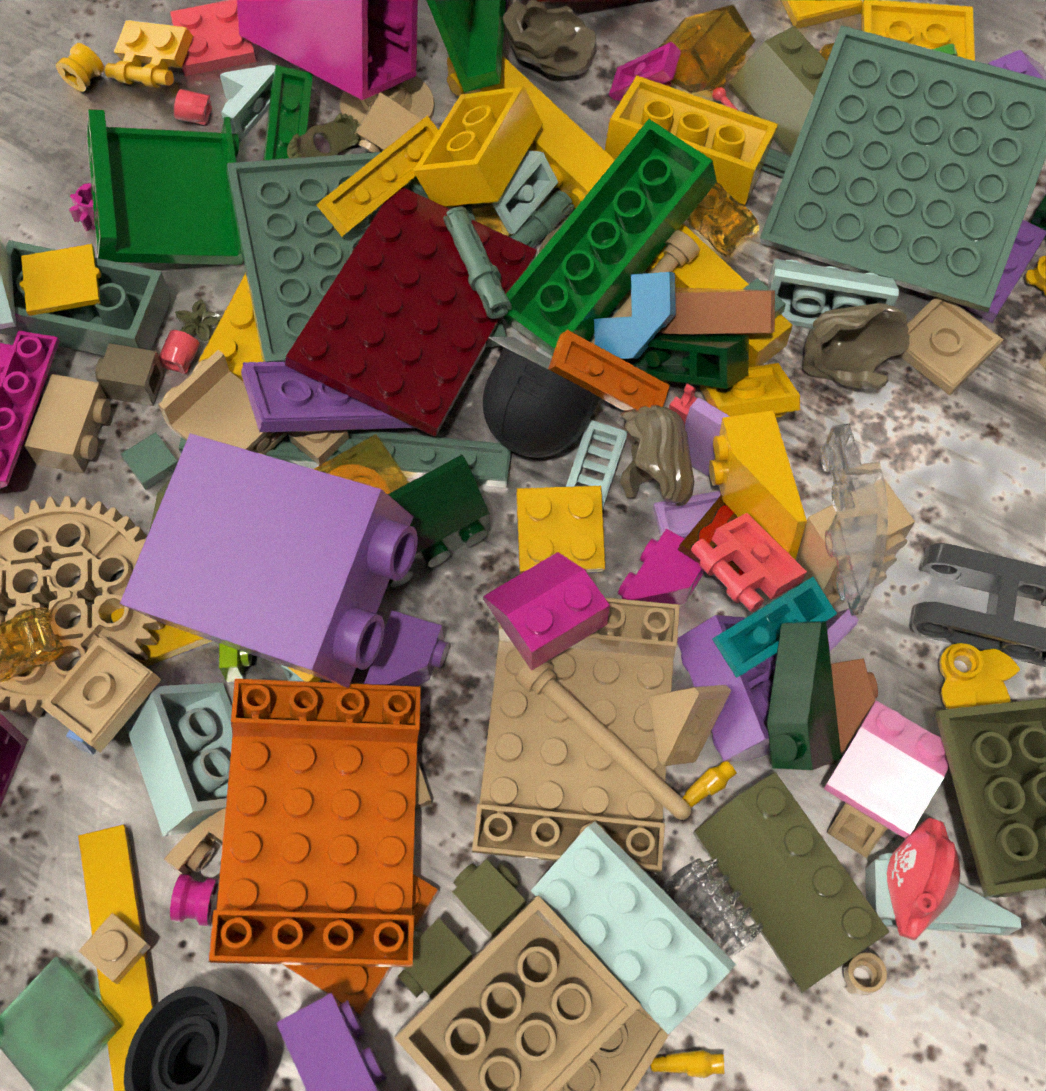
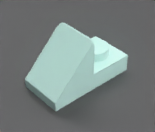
(247, 97)

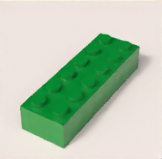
(610, 237)

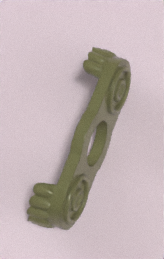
(337, 132)

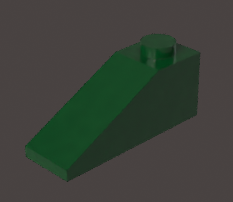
(696, 358)
(803, 700)

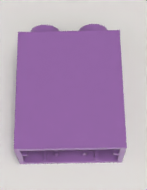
(272, 559)

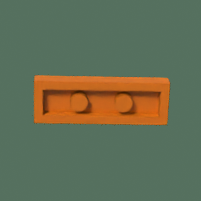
(605, 374)

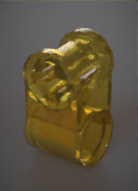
(724, 221)
(28, 644)

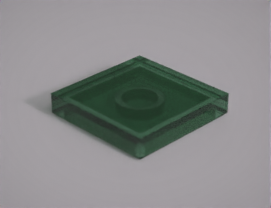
(55, 1027)

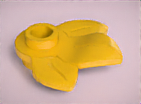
(983, 680)

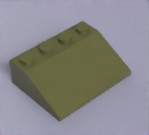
(1001, 791)

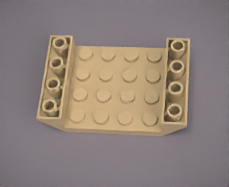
(547, 775)

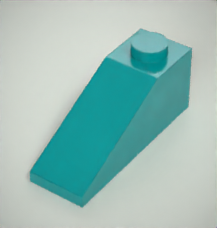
(759, 634)

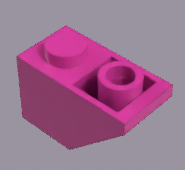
(665, 573)

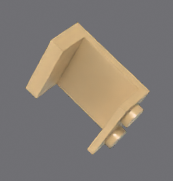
(216, 407)

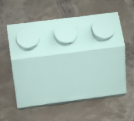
(817, 289)
(184, 752)

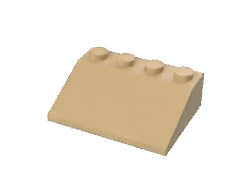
(519, 1011)

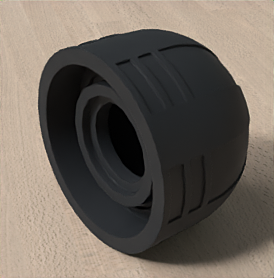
(534, 407)
(196, 1045)

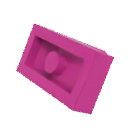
(655, 65)

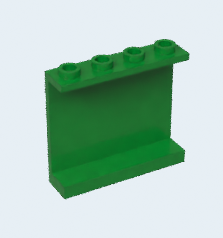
(472, 38)

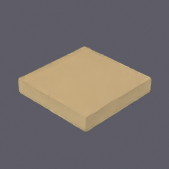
(948, 344)
(100, 693)

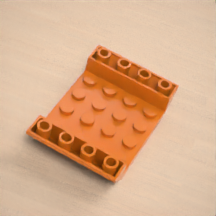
(319, 826)

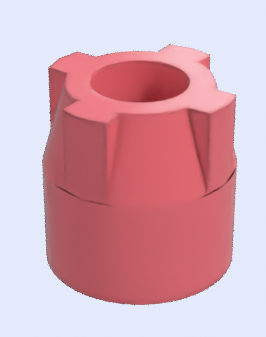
(192, 107)
(178, 351)

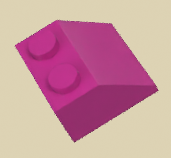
(548, 608)

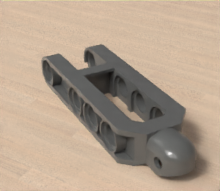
(996, 628)

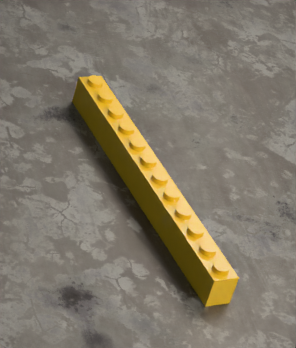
(578, 167)

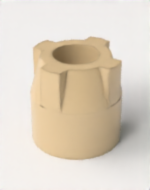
(873, 966)

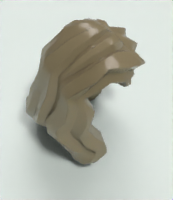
(549, 38)
(854, 342)
(658, 453)

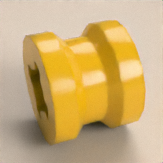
(80, 67)

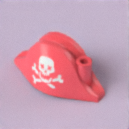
(922, 877)

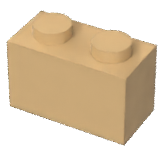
(68, 424)

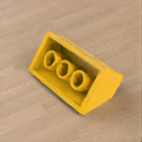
(725, 135)

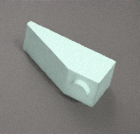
(965, 914)

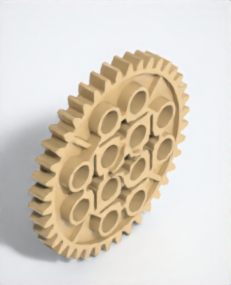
(105, 547)

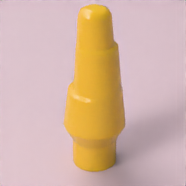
(709, 783)
(694, 1063)

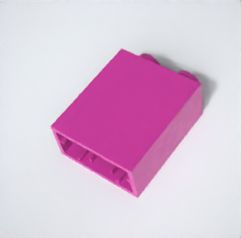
(344, 42)

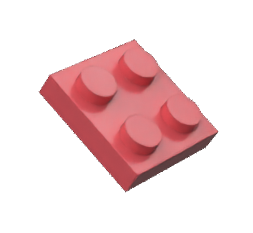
(215, 37)

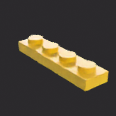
(377, 179)

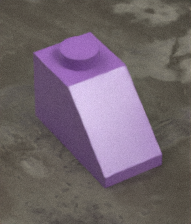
(408, 652)

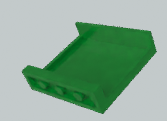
(162, 194)

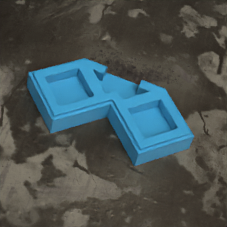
(651, 310)

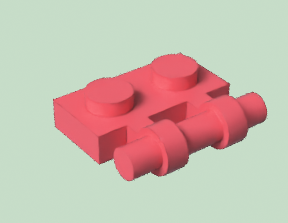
(757, 554)

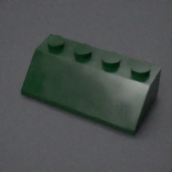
(445, 513)

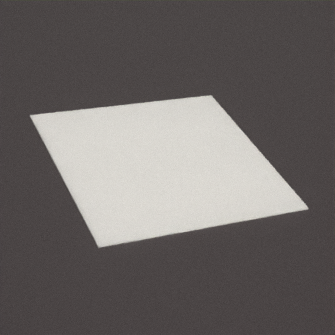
(523, 349)

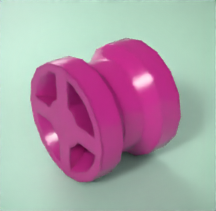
(194, 900)

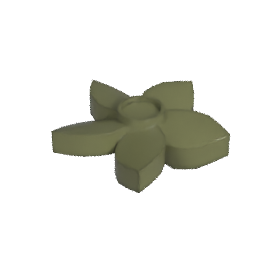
(198, 321)

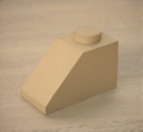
(384, 124)

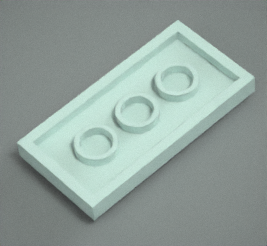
(633, 927)

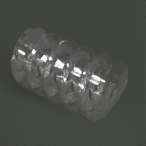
(714, 905)

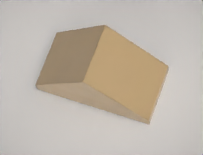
(685, 721)

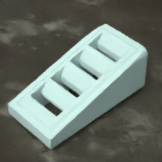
(602, 433)

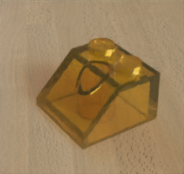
(709, 48)

